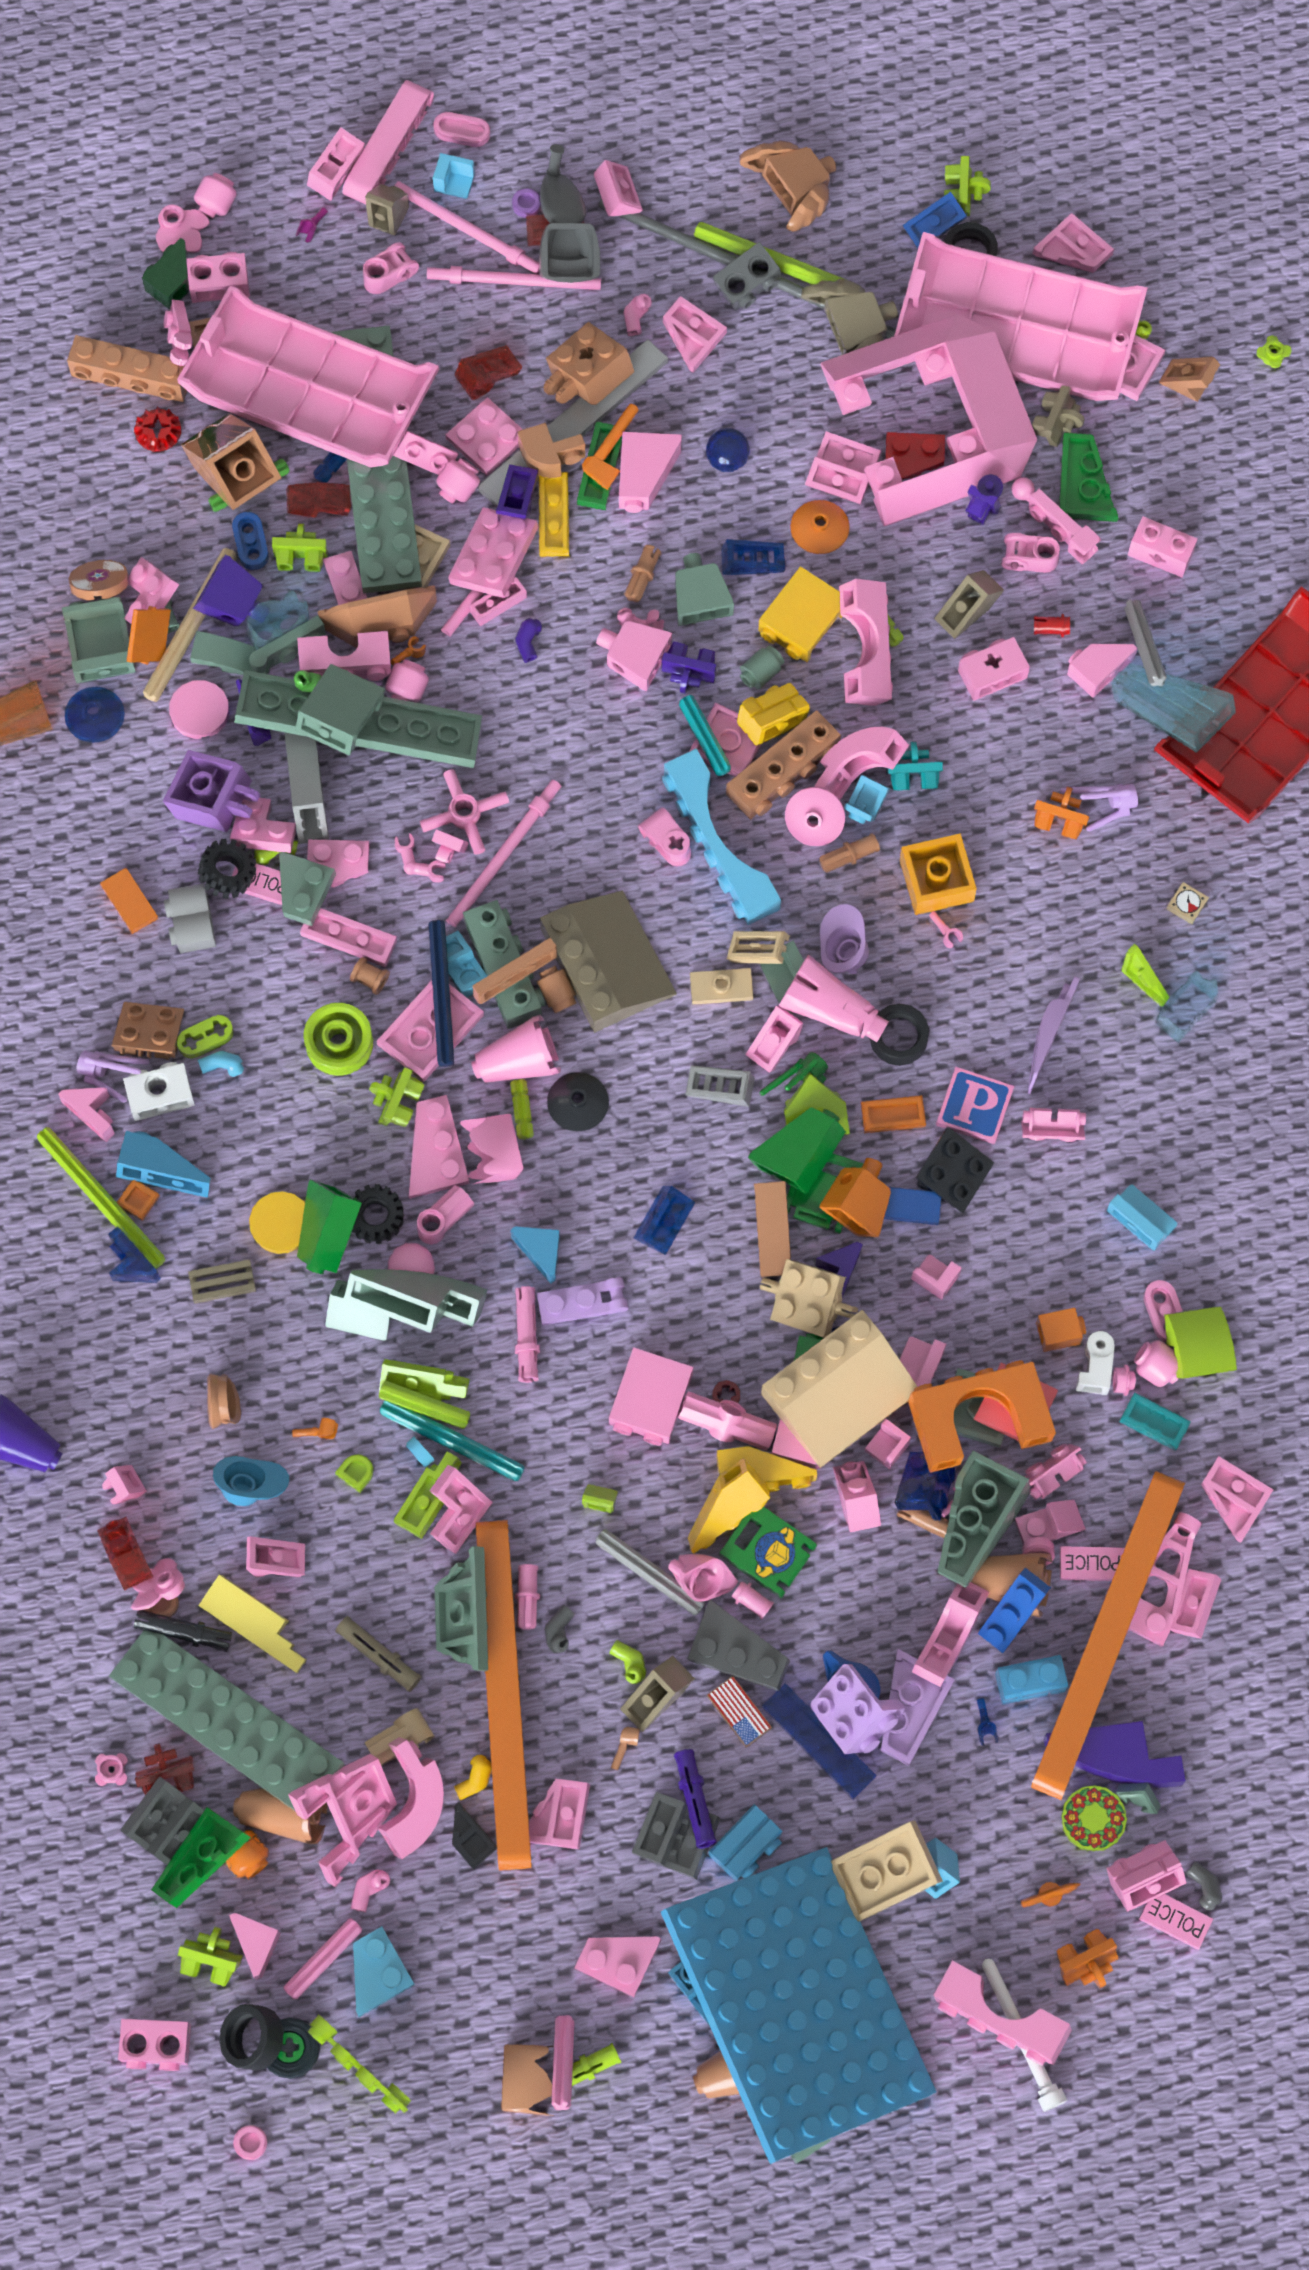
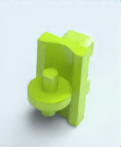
(962, 175)
(299, 545)
(403, 1086)
(212, 1954)

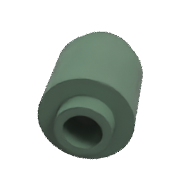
(761, 667)

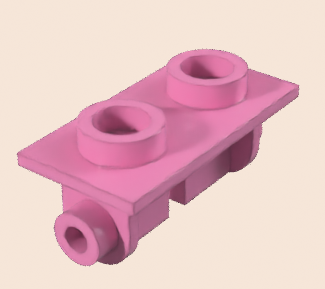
(424, 453)
(1067, 1127)
(1063, 1461)

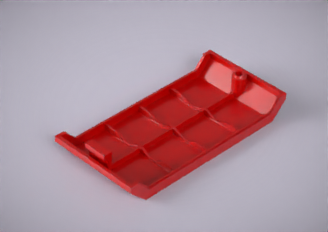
(1269, 733)

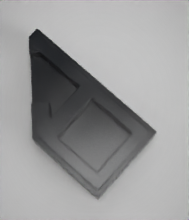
(470, 1838)

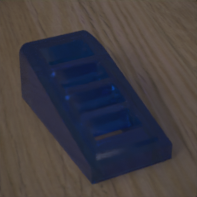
(743, 567)

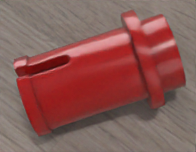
(1052, 625)

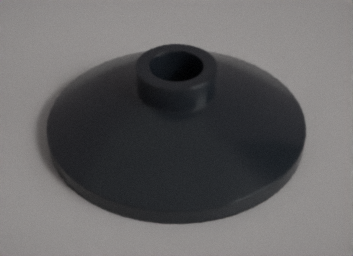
(580, 1115)

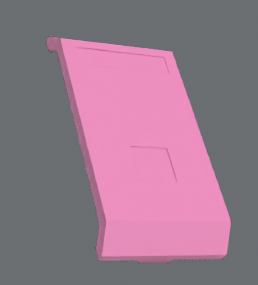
(1043, 318)
(305, 381)

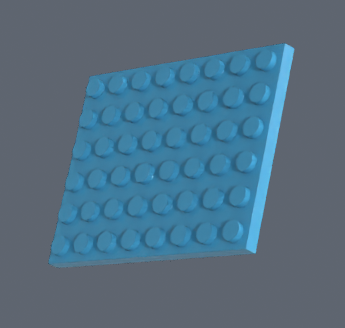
(798, 2004)

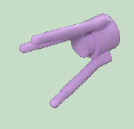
(1120, 797)
(96, 1065)

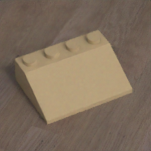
(839, 1389)

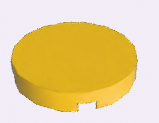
(277, 1222)

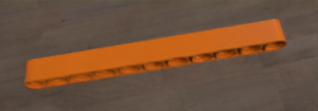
(1107, 1636)
(504, 1701)

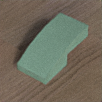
(221, 652)

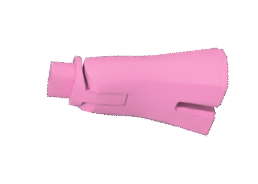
(828, 1000)

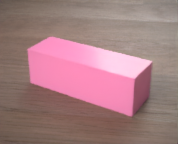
(492, 606)

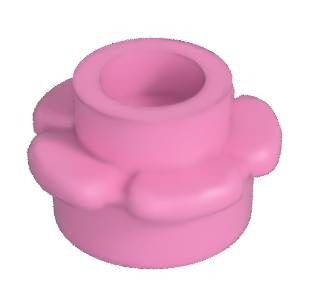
(1123, 1380)

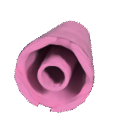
(518, 1054)

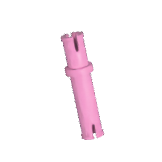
(526, 1327)

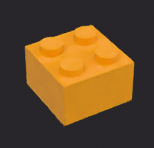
(937, 874)

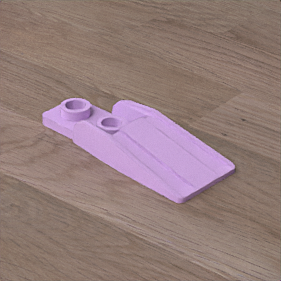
(1049, 1028)

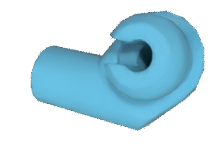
(224, 1060)

